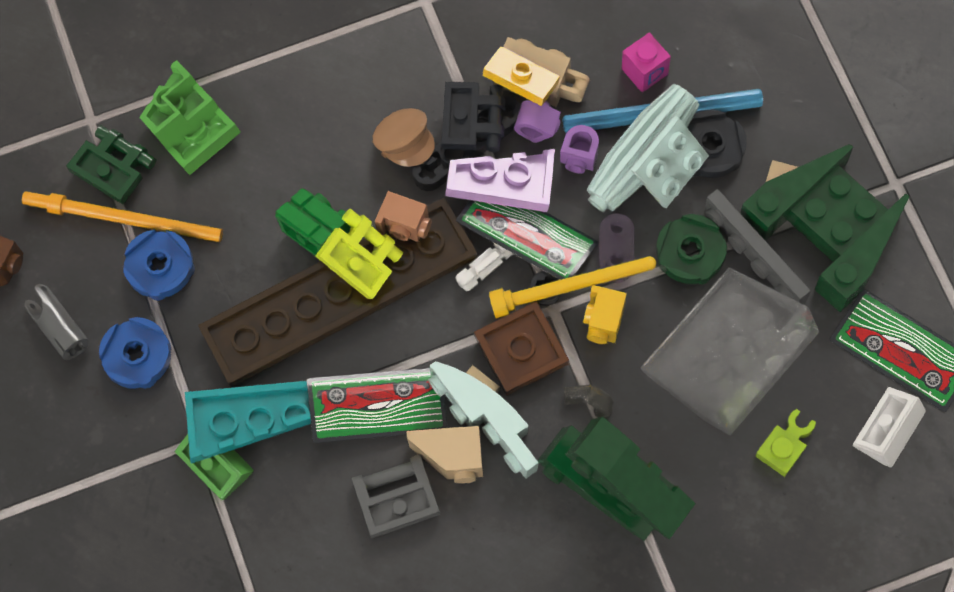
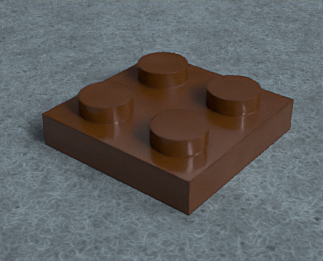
(521, 348)

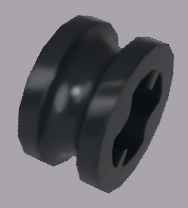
(540, 279)

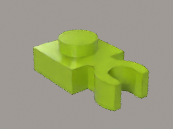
(783, 446)

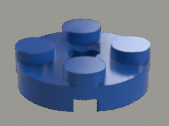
(158, 245)
(144, 370)

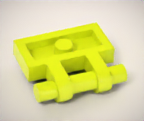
(355, 263)

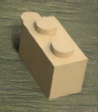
(555, 62)

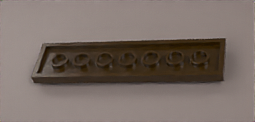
(322, 303)

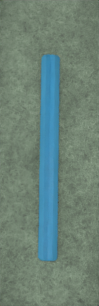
(627, 115)

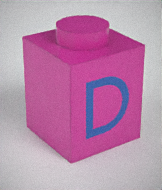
(645, 62)

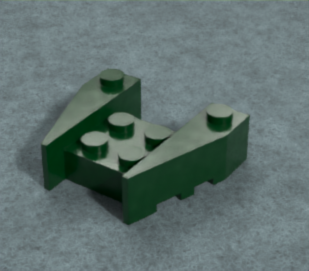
(831, 214)
(611, 476)

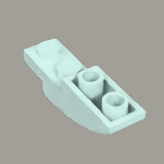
(479, 404)

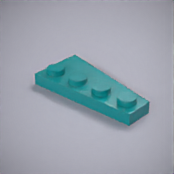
(243, 415)

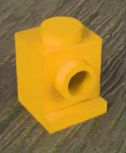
(604, 314)

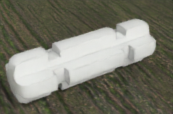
(482, 267)

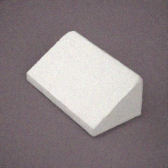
(890, 426)

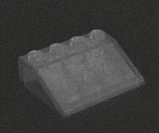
(731, 349)

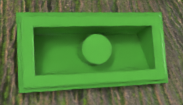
(221, 472)

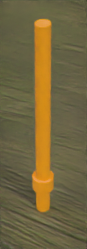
(59, 205)

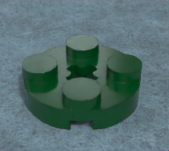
(693, 268)

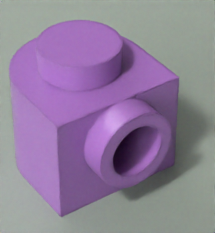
(537, 121)
(580, 149)

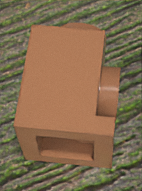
(403, 218)

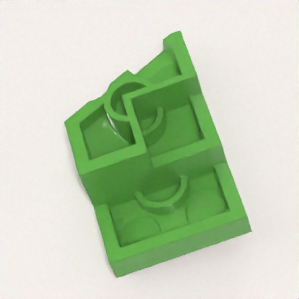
(187, 120)

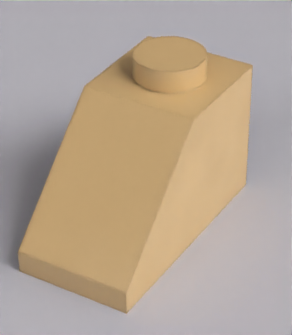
(450, 451)

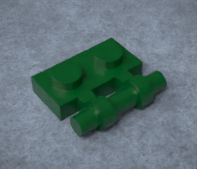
(106, 172)

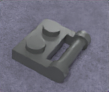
(400, 506)

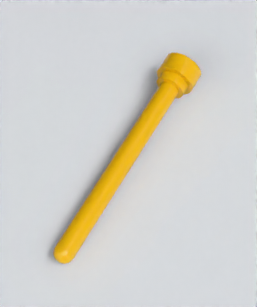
(505, 301)

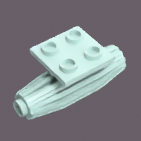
(651, 153)

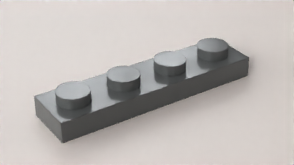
(745, 239)

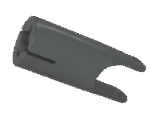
(57, 324)

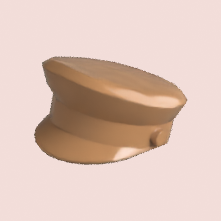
(404, 137)

